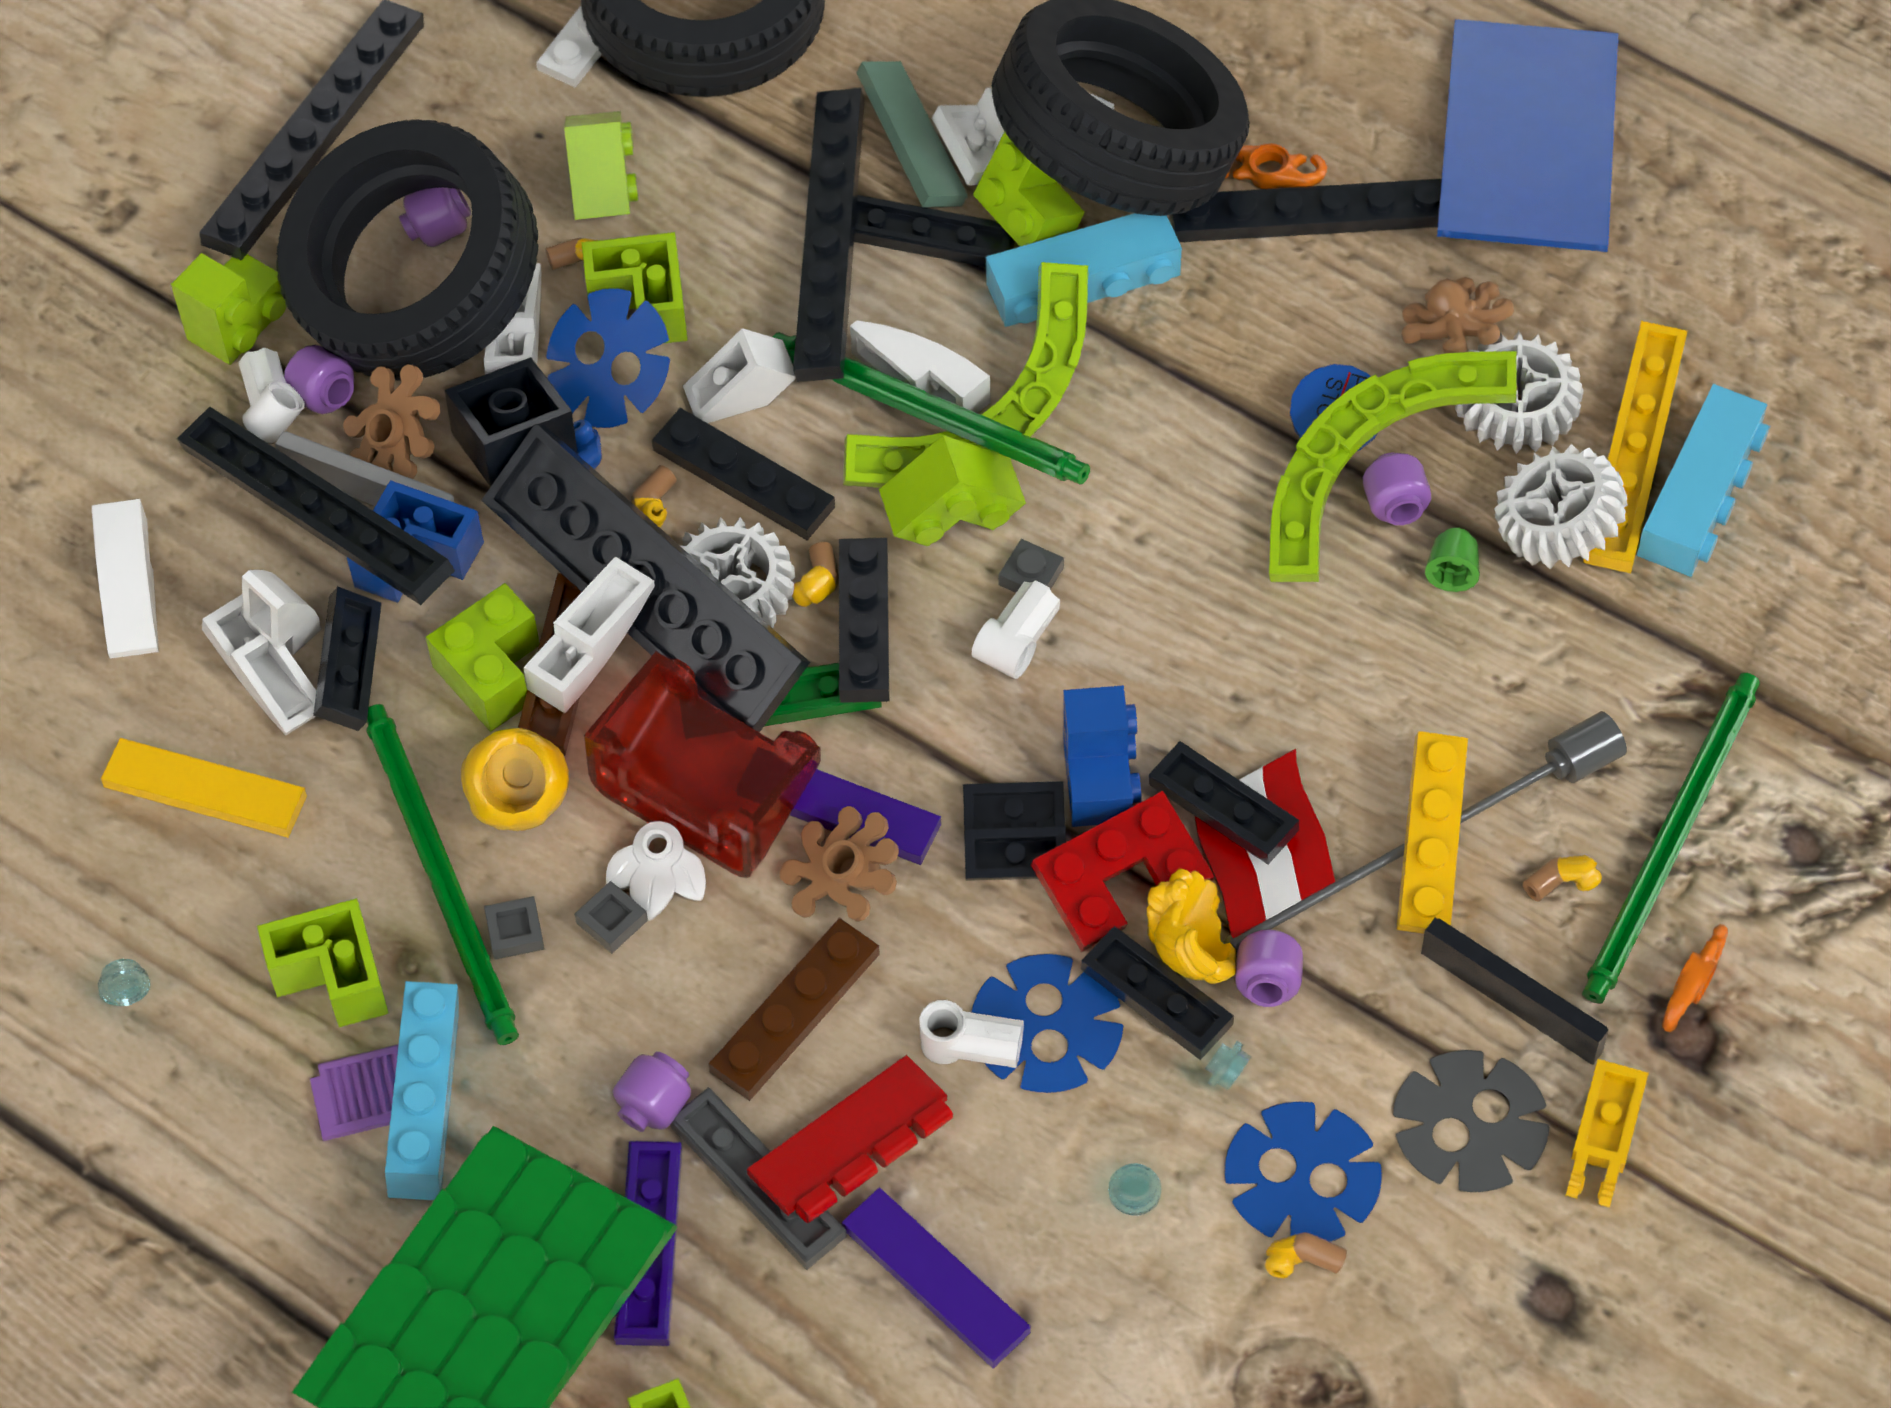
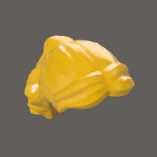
(1188, 928)

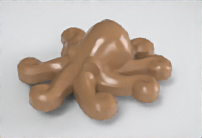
(1454, 315)
(393, 422)
(843, 864)

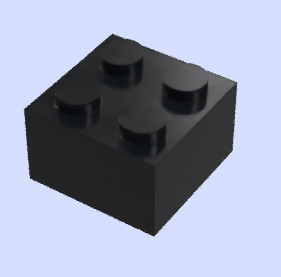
(499, 410)

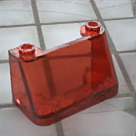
(697, 767)

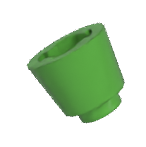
(1453, 561)

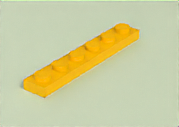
(1640, 434)

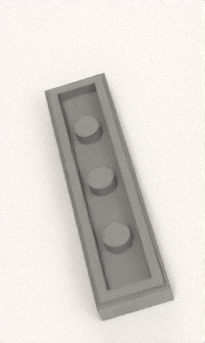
(346, 472)

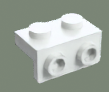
(970, 134)

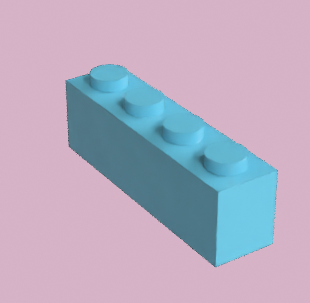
(1118, 254)
(1702, 481)
(422, 1091)

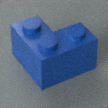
(433, 521)
(1097, 753)

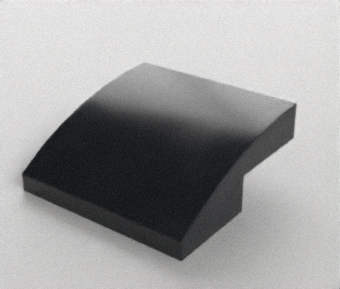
(1010, 827)

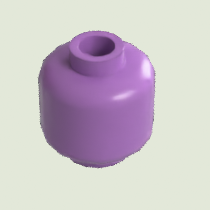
(435, 215)
(320, 378)
(1397, 488)
(1269, 967)
(652, 1091)

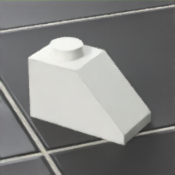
(740, 377)

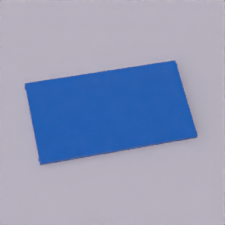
(1529, 136)

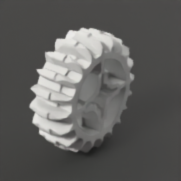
(1547, 402)
(1561, 506)
(728, 556)

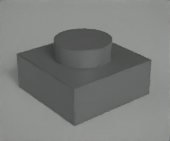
(1029, 564)
(611, 917)
(514, 927)

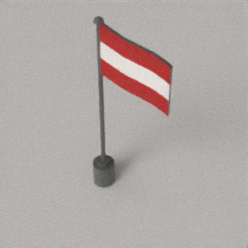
(1302, 872)

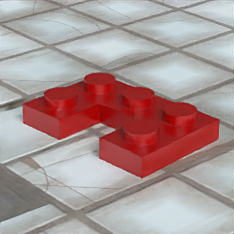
(1078, 868)

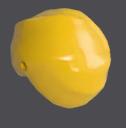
(514, 779)

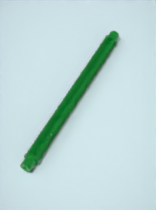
(957, 419)
(1670, 839)
(443, 880)

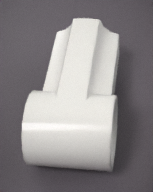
(271, 399)
(1012, 638)
(974, 1036)

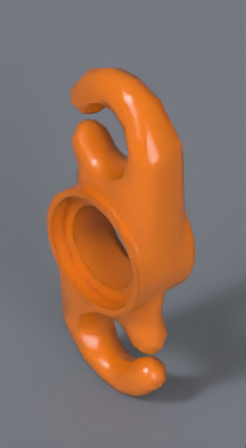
(1286, 176)
(1695, 978)

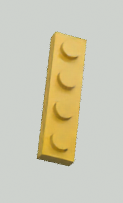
(1432, 831)

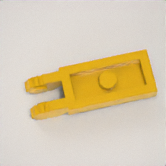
(1607, 1126)

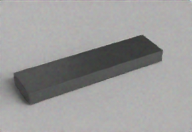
(728, 1151)

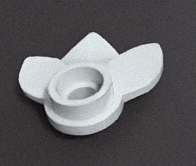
(656, 876)

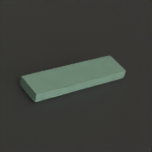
(911, 134)

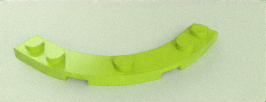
(1027, 404)
(1351, 423)

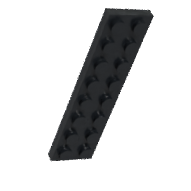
(689, 616)

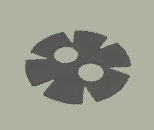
(1481, 1159)

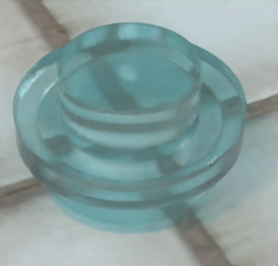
(123, 983)
(1227, 1065)
(1134, 1189)

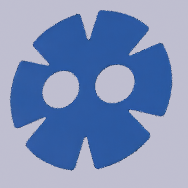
(636, 335)
(1081, 1002)
(1294, 1131)

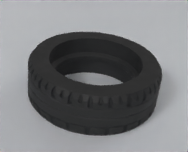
(703, 55)
(1094, 146)
(354, 187)

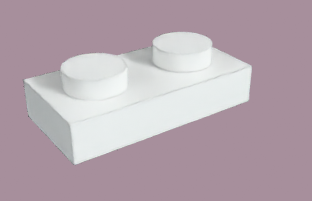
(570, 53)

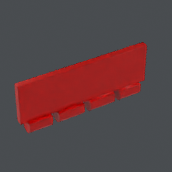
(840, 1141)

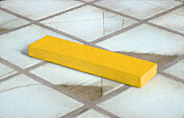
(204, 787)

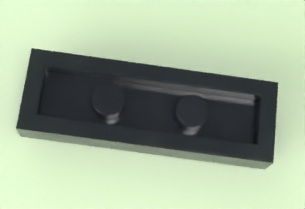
(347, 659)
(1224, 802)
(1157, 992)

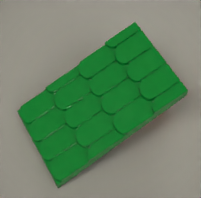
(491, 1290)

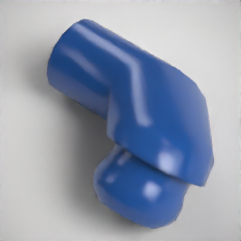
(588, 443)

